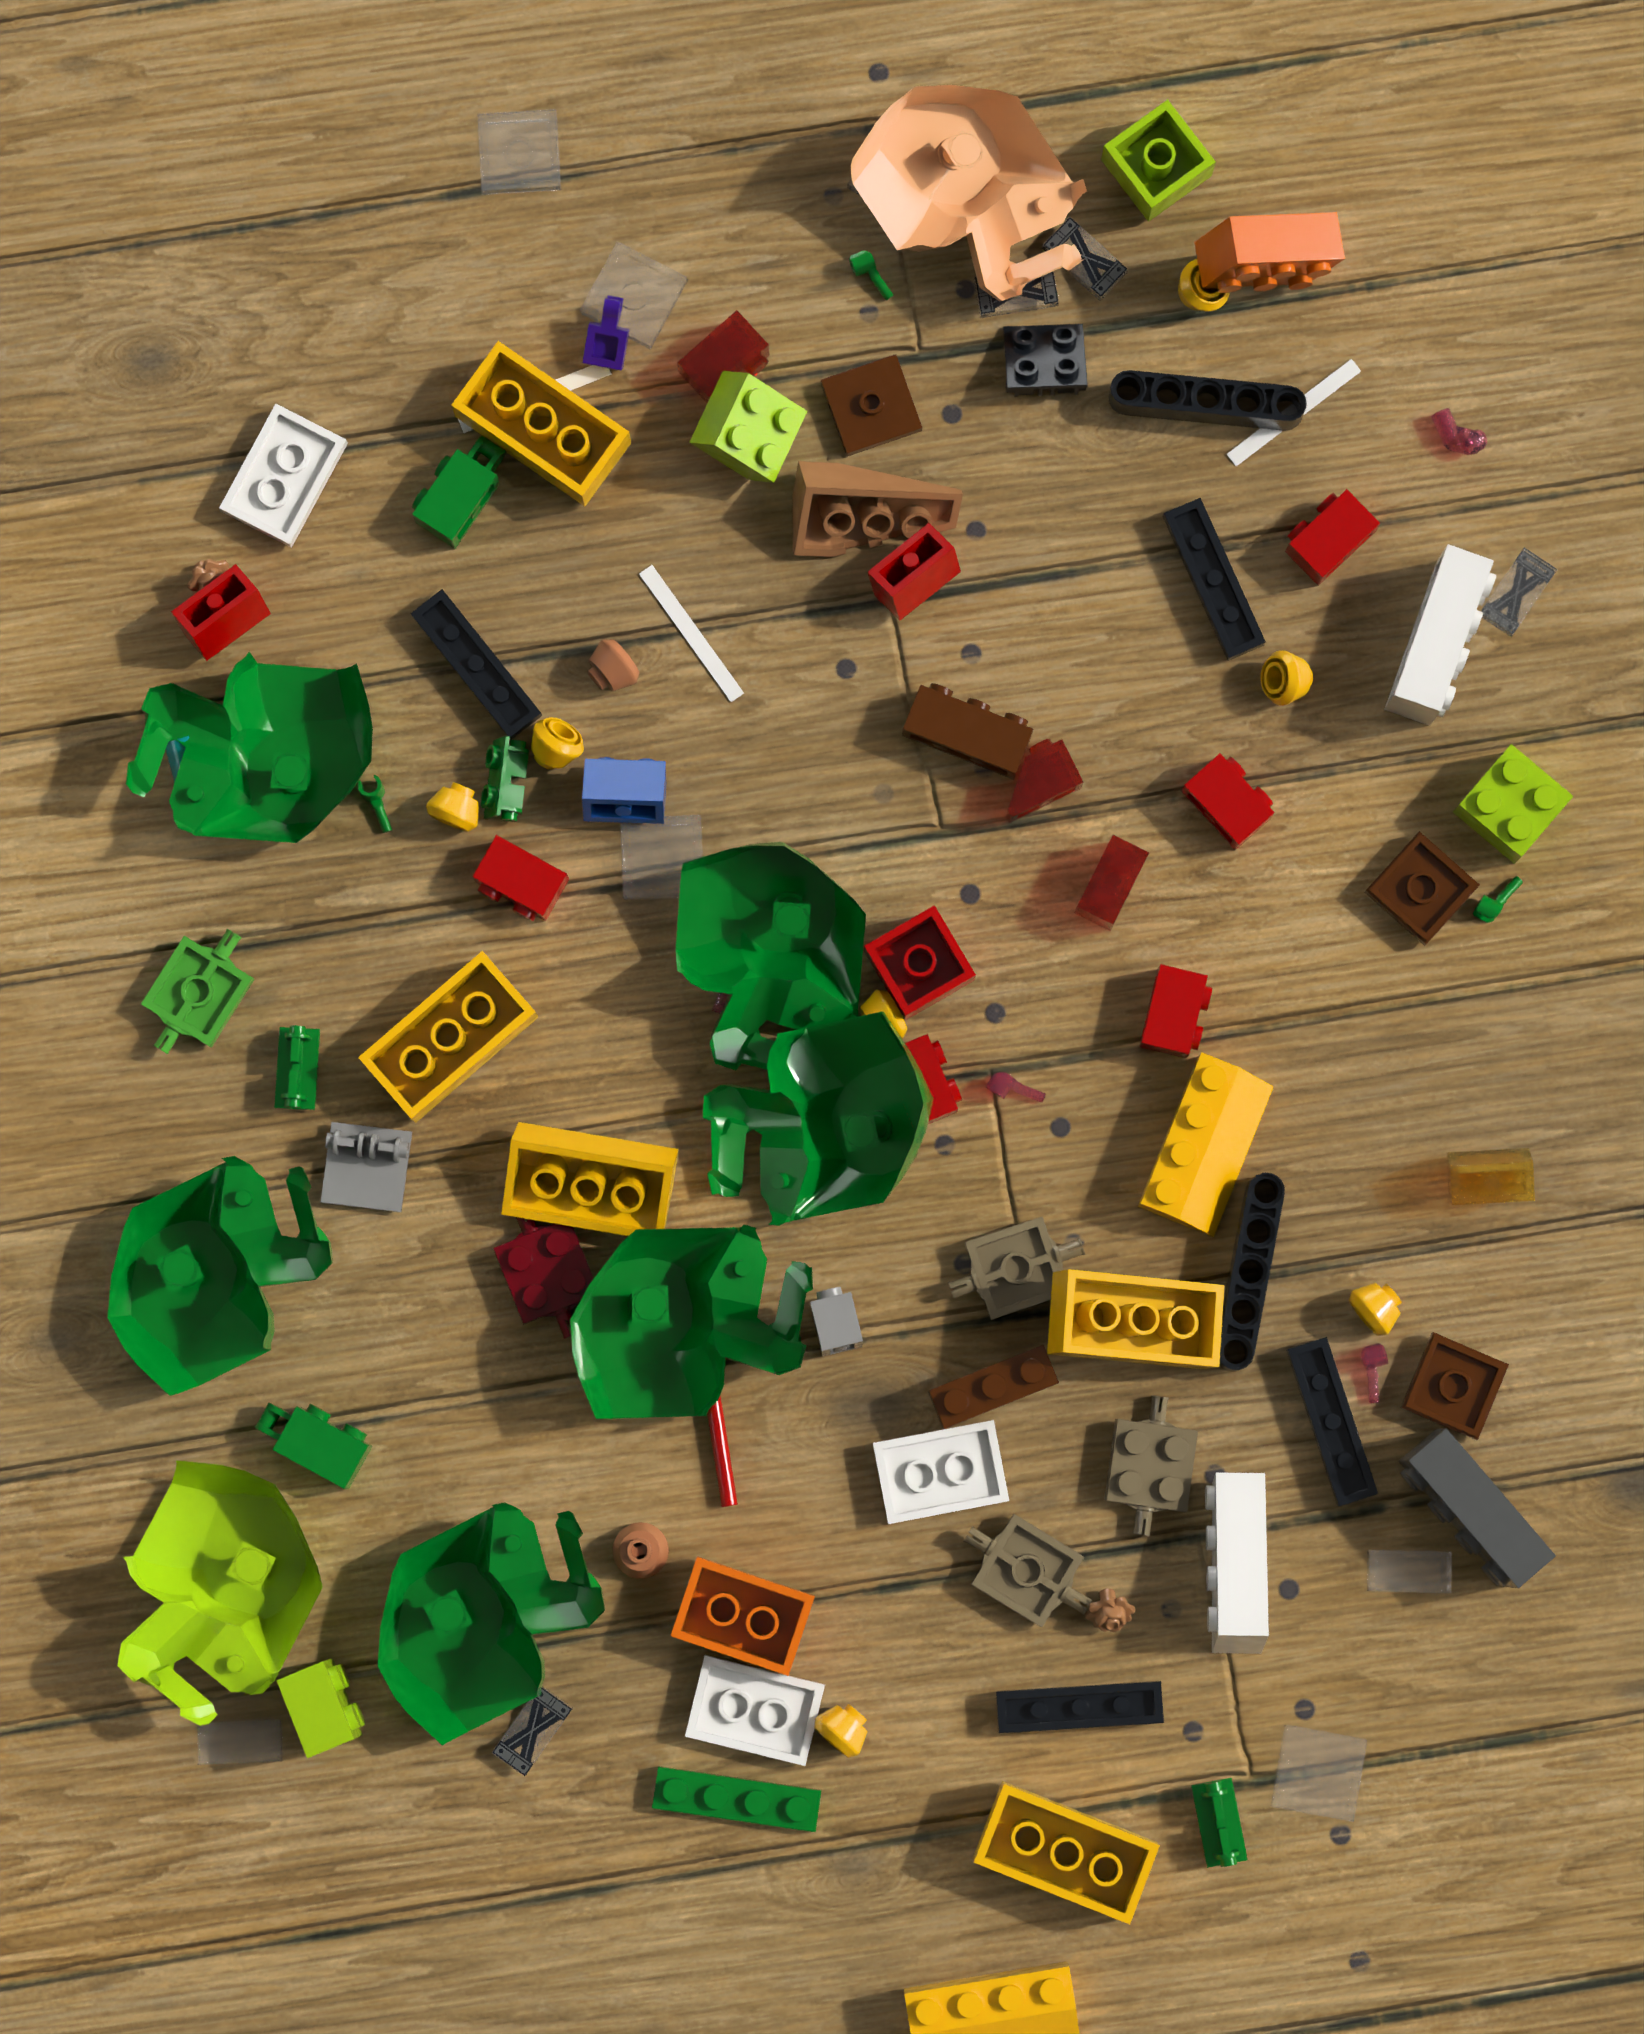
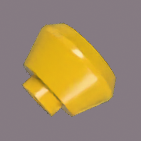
(1193, 295)
(1285, 677)
(555, 743)
(455, 807)
(882, 1001)
(1376, 1307)
(842, 1729)

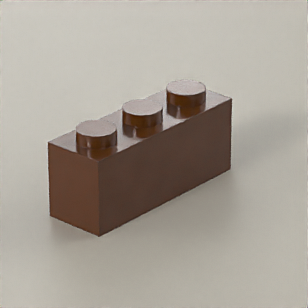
(968, 730)
(993, 1387)

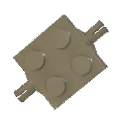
(1014, 1267)
(1151, 1465)
(1027, 1570)

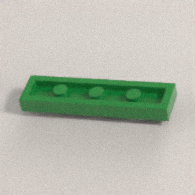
(736, 1799)

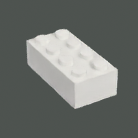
(1439, 634)

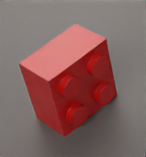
(919, 962)

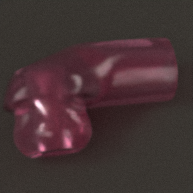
(1458, 438)

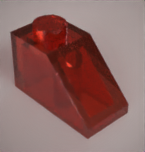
(1044, 778)

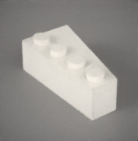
(1238, 1563)

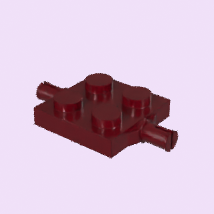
(545, 1272)

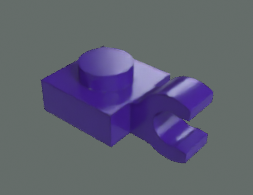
(605, 340)

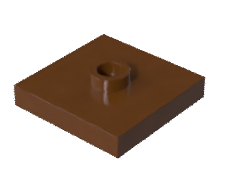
(871, 405)
(1422, 888)
(1454, 1386)

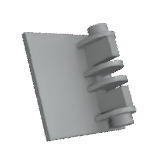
(366, 1166)

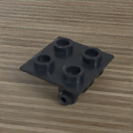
(1045, 359)

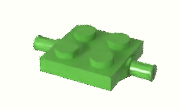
(197, 991)

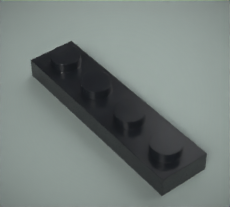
(1214, 579)
(476, 664)
(1332, 1421)
(1079, 1707)

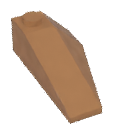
(854, 506)

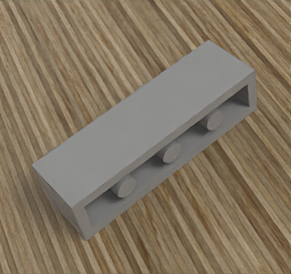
(836, 1321)

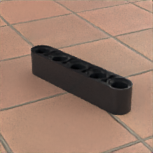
(1225, 391)
(1262, 1256)

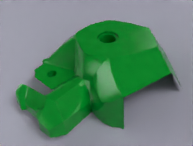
(266, 758)
(771, 938)
(828, 1122)
(195, 1269)
(672, 1312)
(466, 1616)

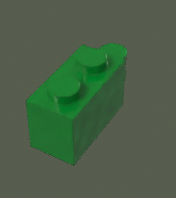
(458, 492)
(317, 1443)

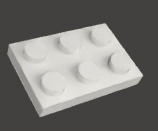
(283, 475)
(940, 1472)
(754, 1710)

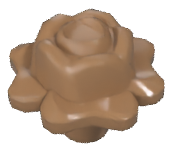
(206, 572)
(1110, 1612)

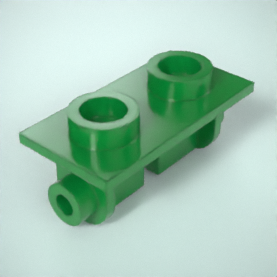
(503, 763)
(297, 1068)
(1219, 1823)

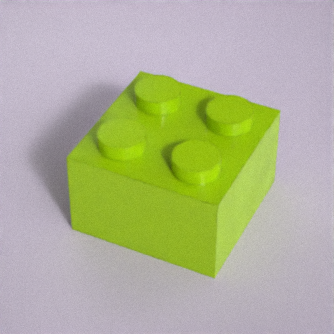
(1158, 160)
(748, 426)
(1513, 804)
(321, 1707)

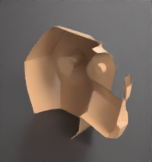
(998, 188)

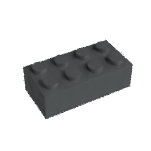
(1476, 1508)

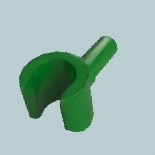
(864, 263)
(375, 799)
(1489, 909)

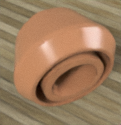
(612, 666)
(653, 1546)

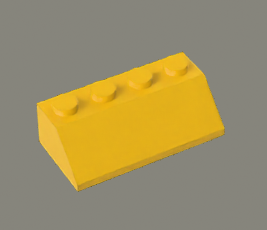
(1206, 1144)
(588, 1180)
(997, 2003)

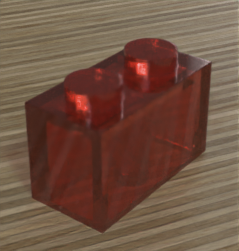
(729, 347)
(1111, 882)

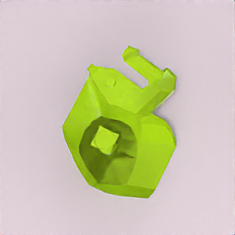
(229, 1581)

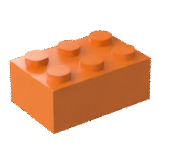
(1269, 251)
(742, 1615)

